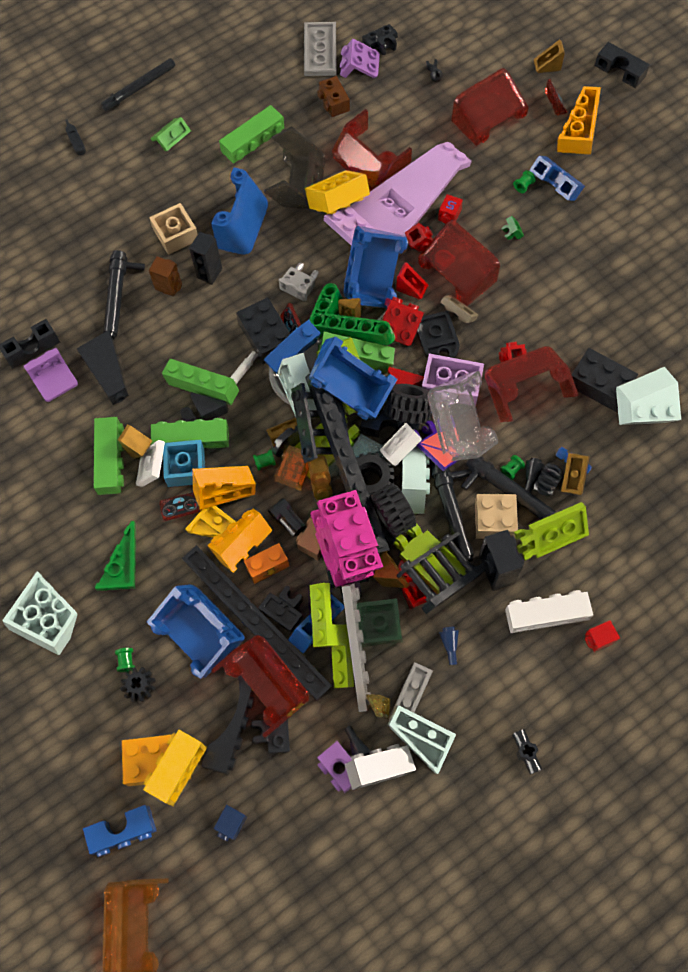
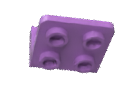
(359, 57)
(51, 375)

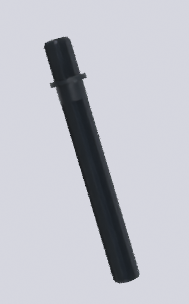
(138, 84)

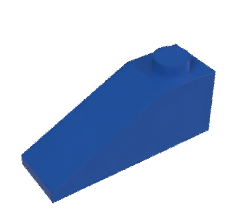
(294, 344)
(302, 635)

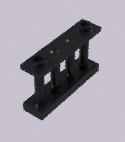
(303, 418)
(446, 590)

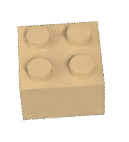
(174, 228)
(495, 514)

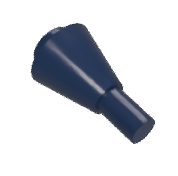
(450, 639)

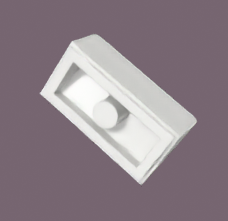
(400, 444)

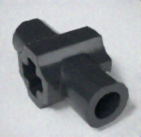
(532, 762)

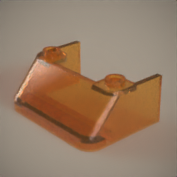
(127, 925)

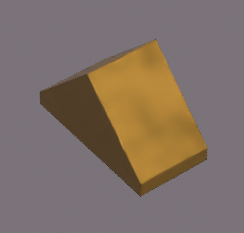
(550, 59)
(134, 442)
(387, 574)

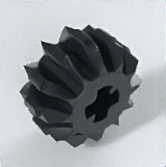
(548, 479)
(145, 681)

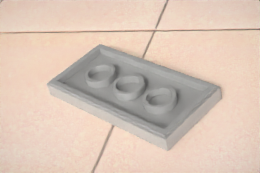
(319, 48)

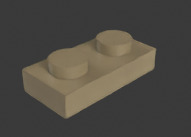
(454, 305)

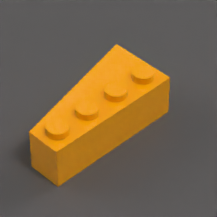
(580, 127)

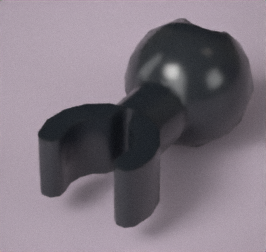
(436, 74)

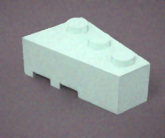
(292, 373)
(414, 479)
(422, 736)

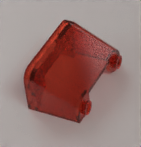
(488, 105)
(461, 262)

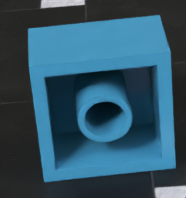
(180, 459)

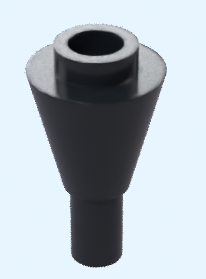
(533, 469)
(356, 744)

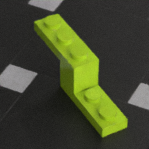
(331, 635)

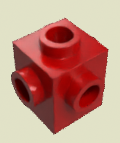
(419, 237)
(511, 350)

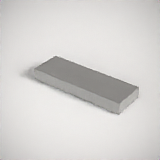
(413, 687)

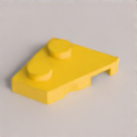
(210, 522)

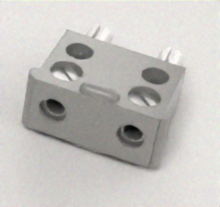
(297, 282)

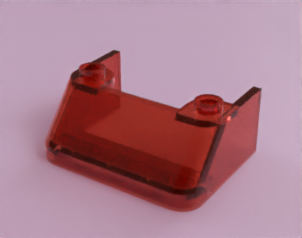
(358, 158)
(504, 376)
(267, 678)

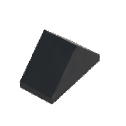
(209, 407)

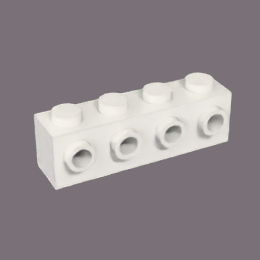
(548, 612)

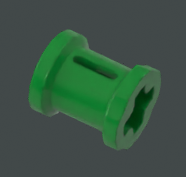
(522, 183)
(264, 460)
(515, 461)
(124, 659)

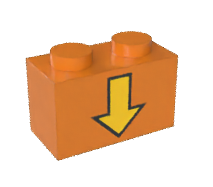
(266, 563)

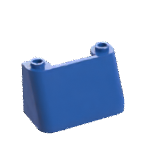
(240, 228)
(373, 265)
(350, 379)
(196, 628)

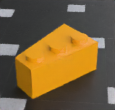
(222, 485)
(239, 539)

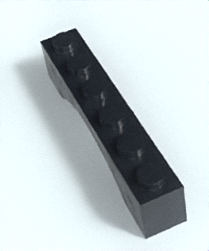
(221, 752)

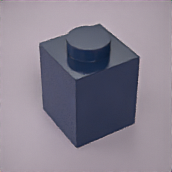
(229, 823)

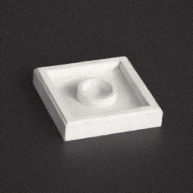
(150, 464)

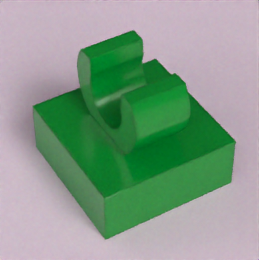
(514, 227)

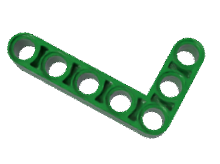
(326, 320)

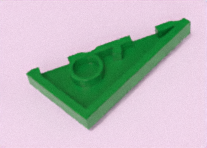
(121, 569)

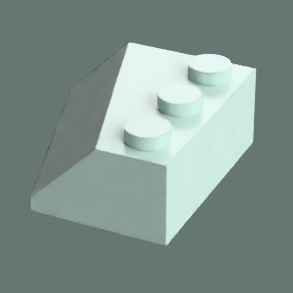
(649, 399)
(42, 616)

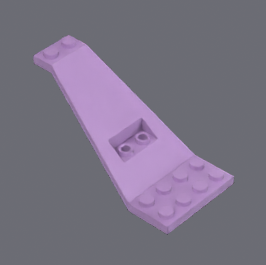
(403, 197)

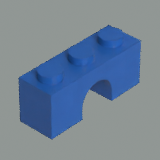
(563, 182)
(101, 838)

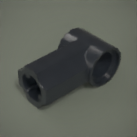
(283, 513)

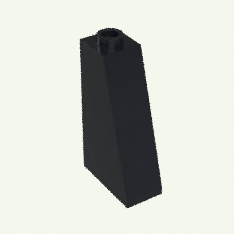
(103, 362)

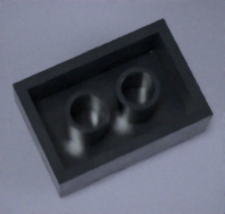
(262, 327)
(599, 376)
(501, 559)

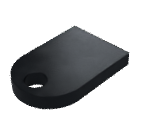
(438, 335)

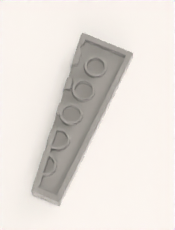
(350, 597)

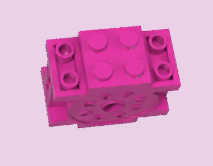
(346, 538)

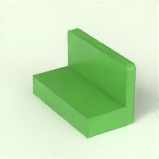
(171, 133)

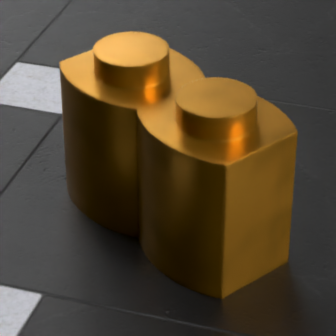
(320, 478)

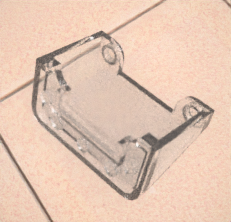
(458, 420)

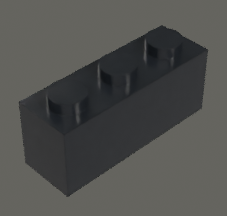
(206, 257)

